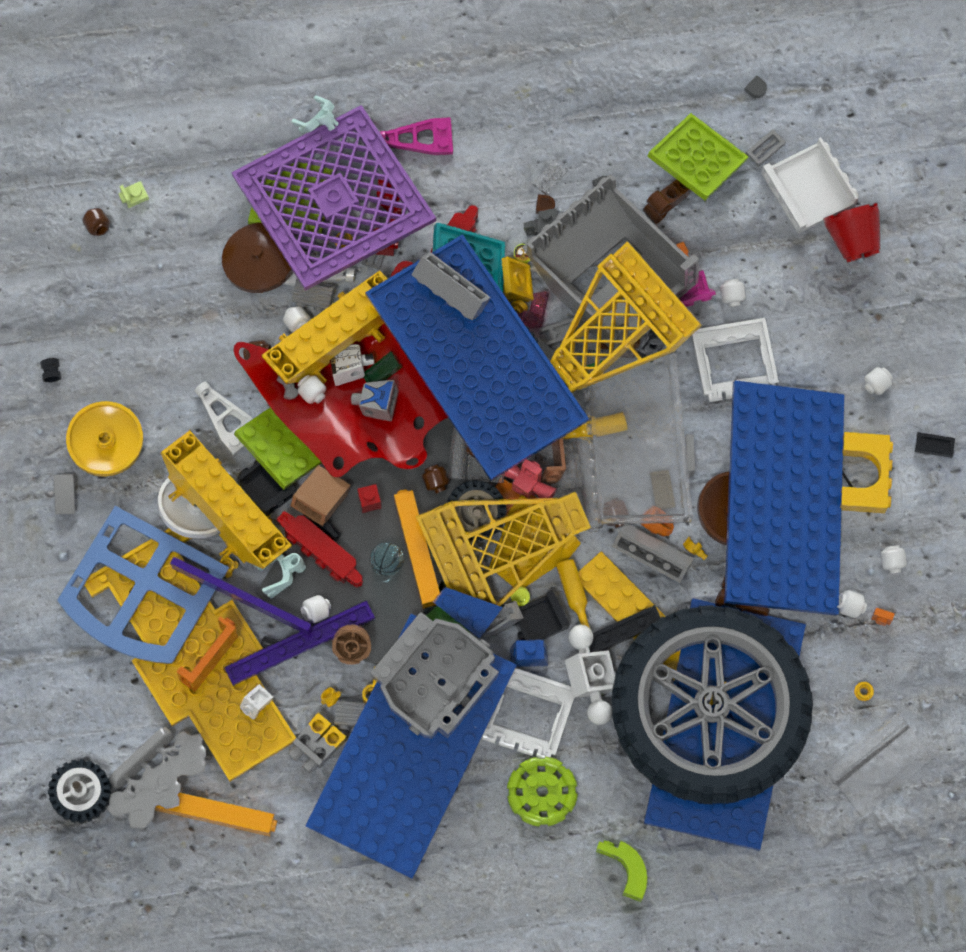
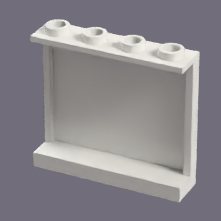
(810, 186)

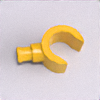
(695, 549)

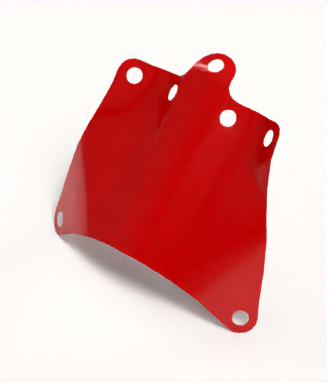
(337, 426)

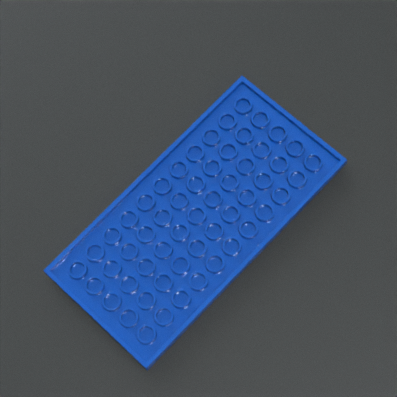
(482, 369)
(784, 498)
(397, 785)
(736, 822)

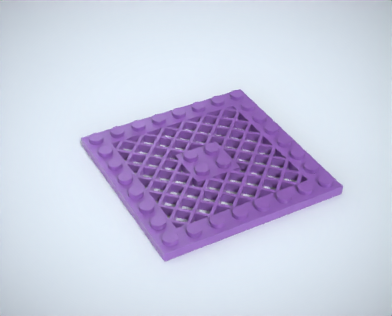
(333, 197)

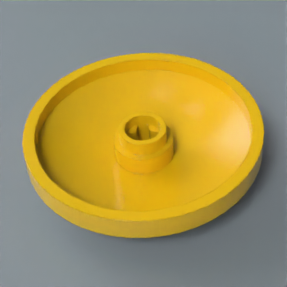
(104, 438)

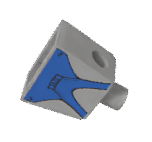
(377, 399)

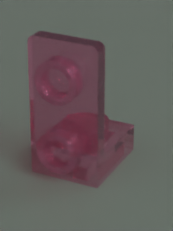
(535, 317)

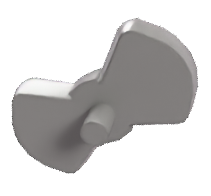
(290, 391)

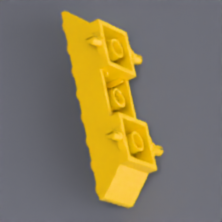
(327, 334)
(209, 486)

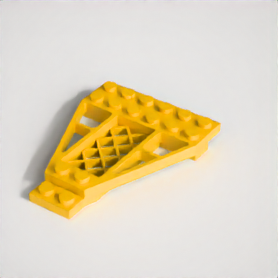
(648, 297)
(456, 555)

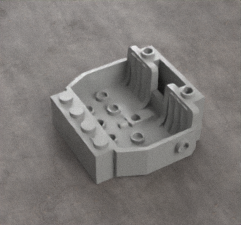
(452, 657)

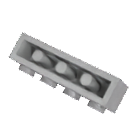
(450, 286)
(652, 552)

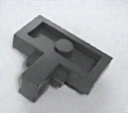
(545, 217)

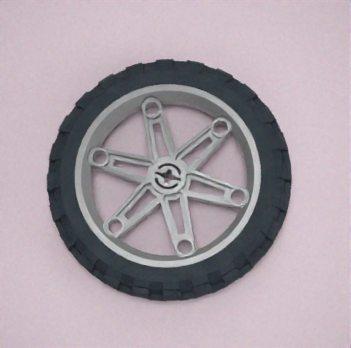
(704, 782)

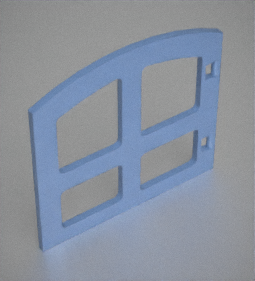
(145, 580)

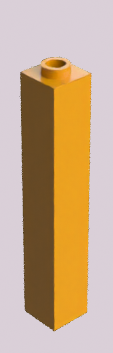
(416, 548)
(223, 814)

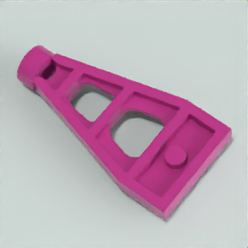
(441, 131)

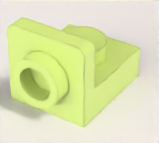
(133, 194)

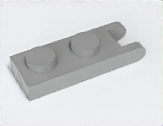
(558, 331)

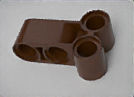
(660, 203)

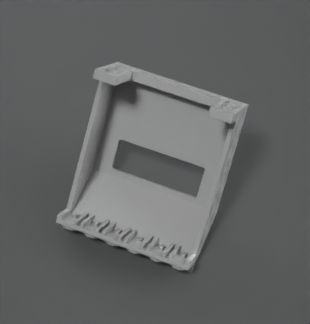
(588, 233)

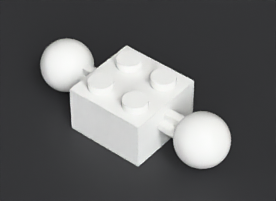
(590, 674)

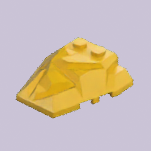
(523, 567)

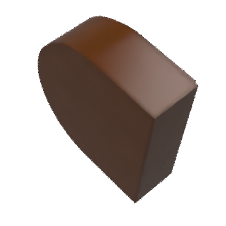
(544, 203)

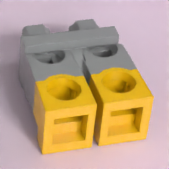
(317, 743)

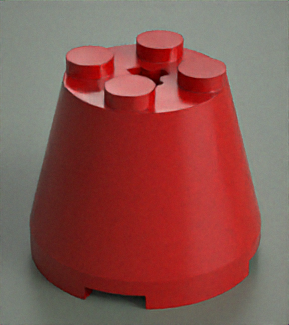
(856, 231)

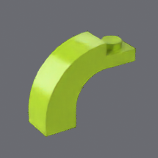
(633, 864)

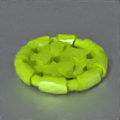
(542, 779)

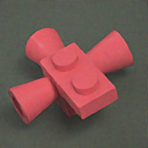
(528, 480)

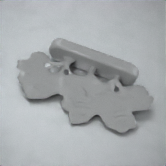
(157, 784)

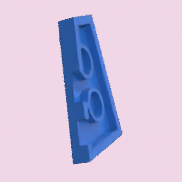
(467, 610)

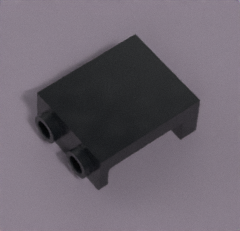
(264, 489)
(541, 618)

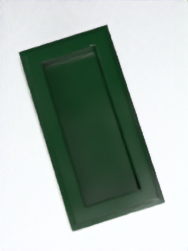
(383, 368)

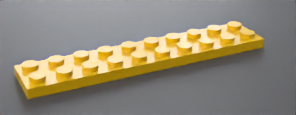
(617, 594)

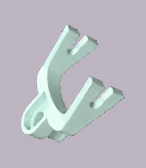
(323, 117)
(289, 565)

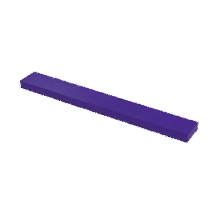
(241, 596)
(297, 644)

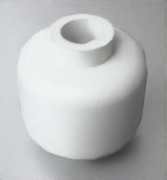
(732, 292)
(295, 318)
(878, 381)
(311, 389)
(893, 559)
(851, 604)
(315, 609)

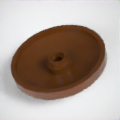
(254, 260)
(713, 507)

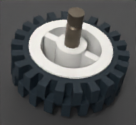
(79, 791)

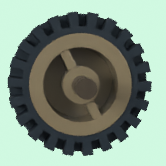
(476, 515)

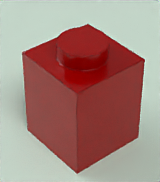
(369, 498)

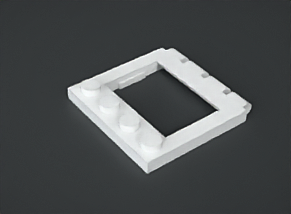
(730, 334)
(541, 688)

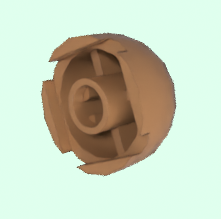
(351, 644)

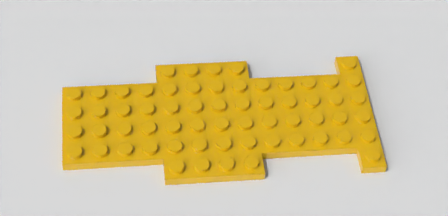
(215, 707)

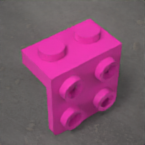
(698, 292)

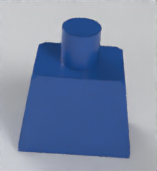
(529, 653)

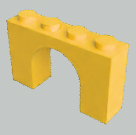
(876, 449)

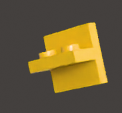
(517, 280)

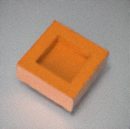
(882, 616)

